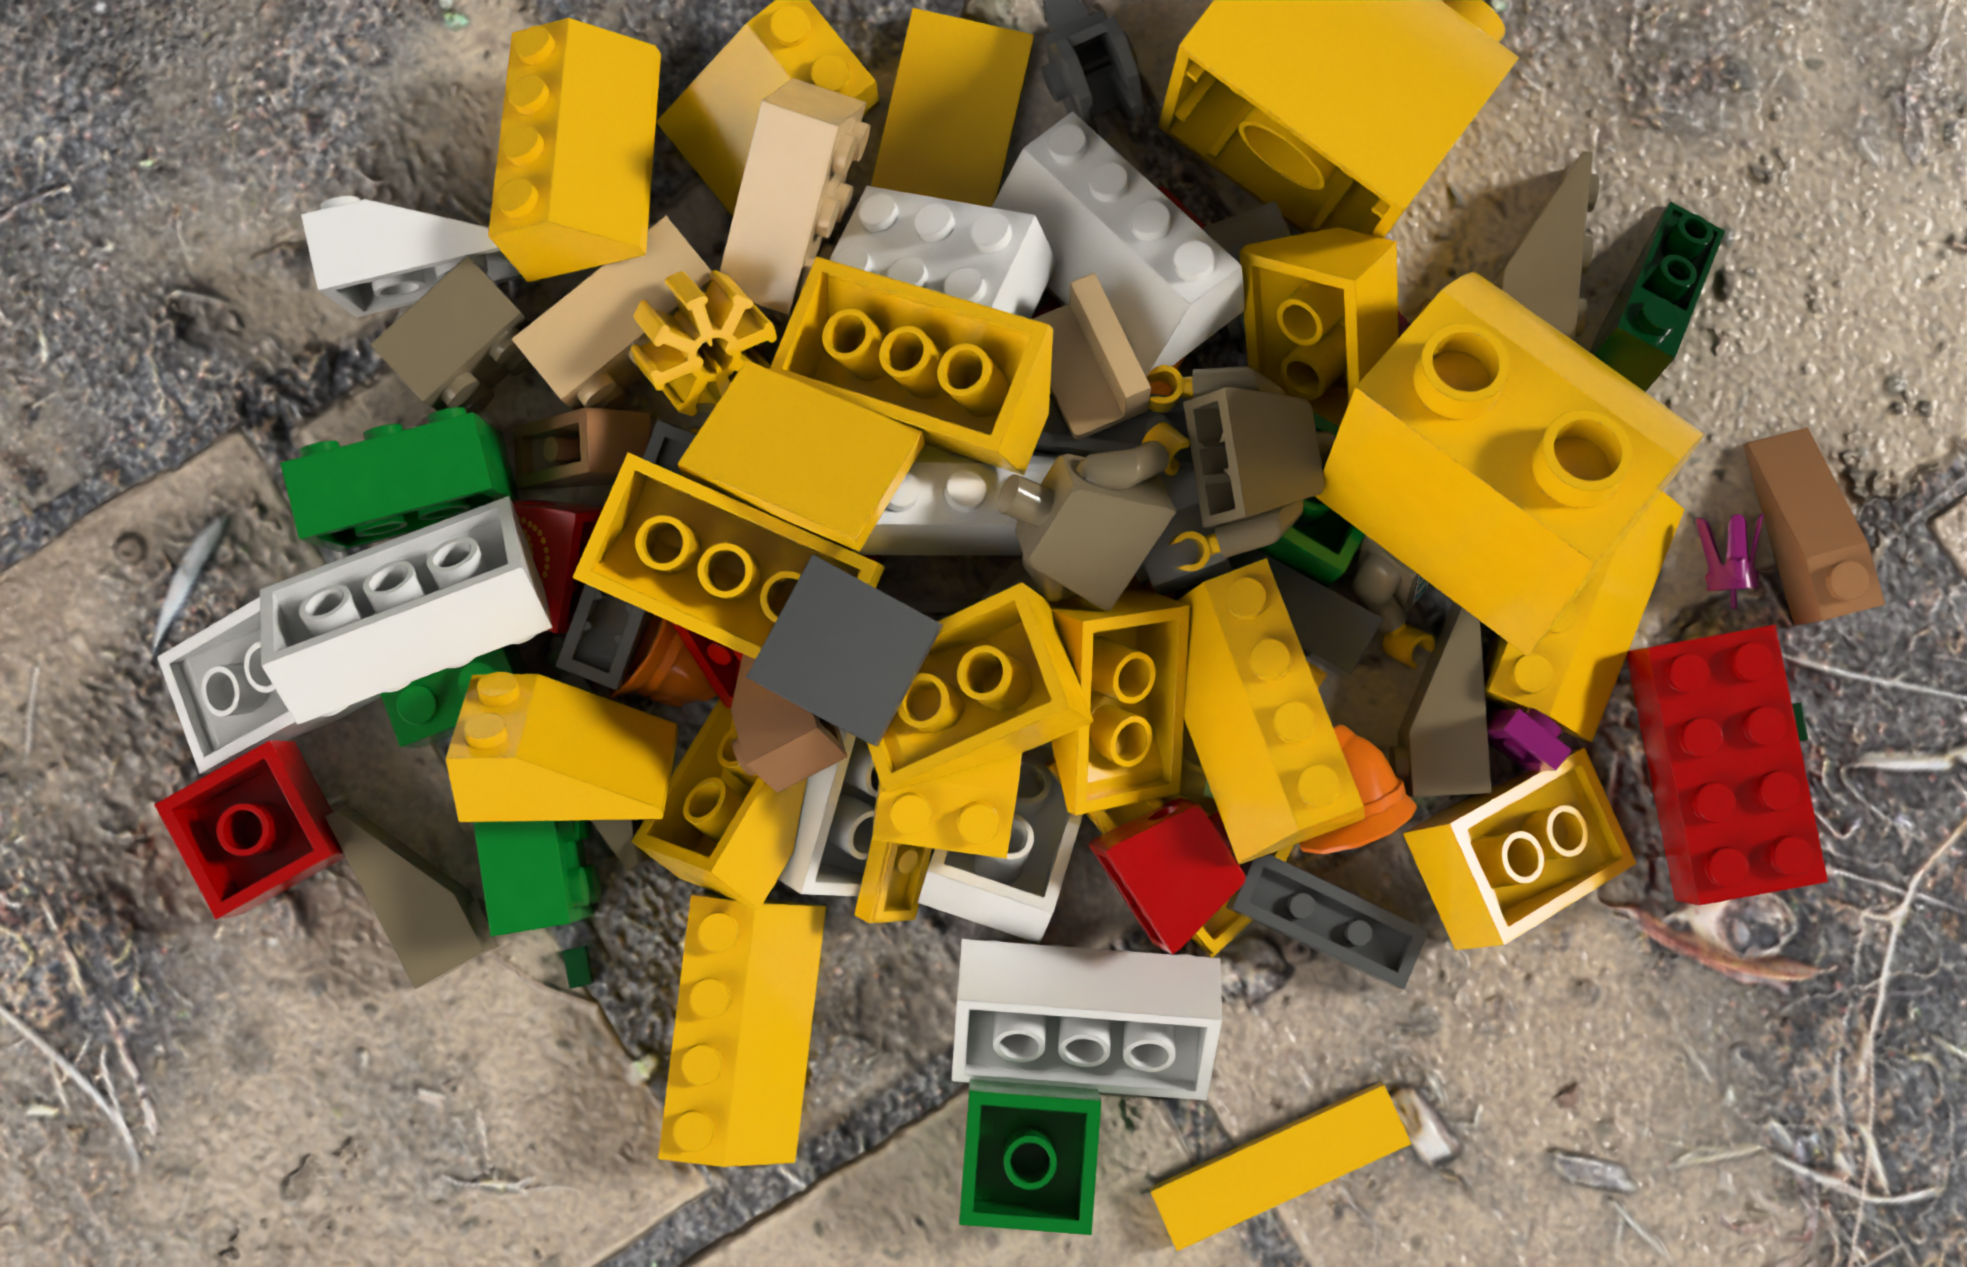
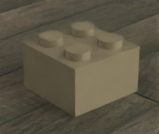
(456, 341)

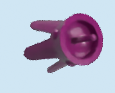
(1738, 569)

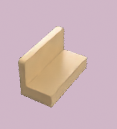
(1092, 363)

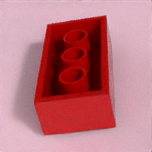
(1726, 766)

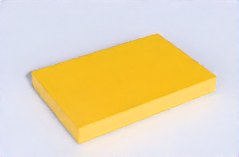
(953, 109)
(802, 455)

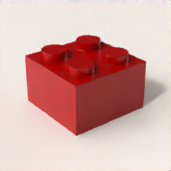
(252, 828)

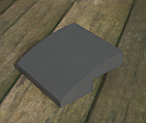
(844, 651)

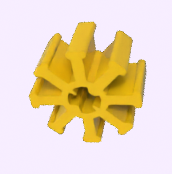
(721, 319)

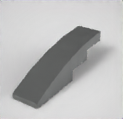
(605, 628)

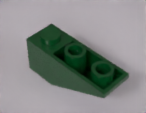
(1658, 297)

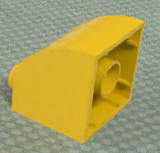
(1333, 100)
(1500, 458)

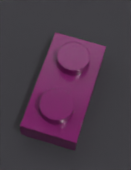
(1527, 739)

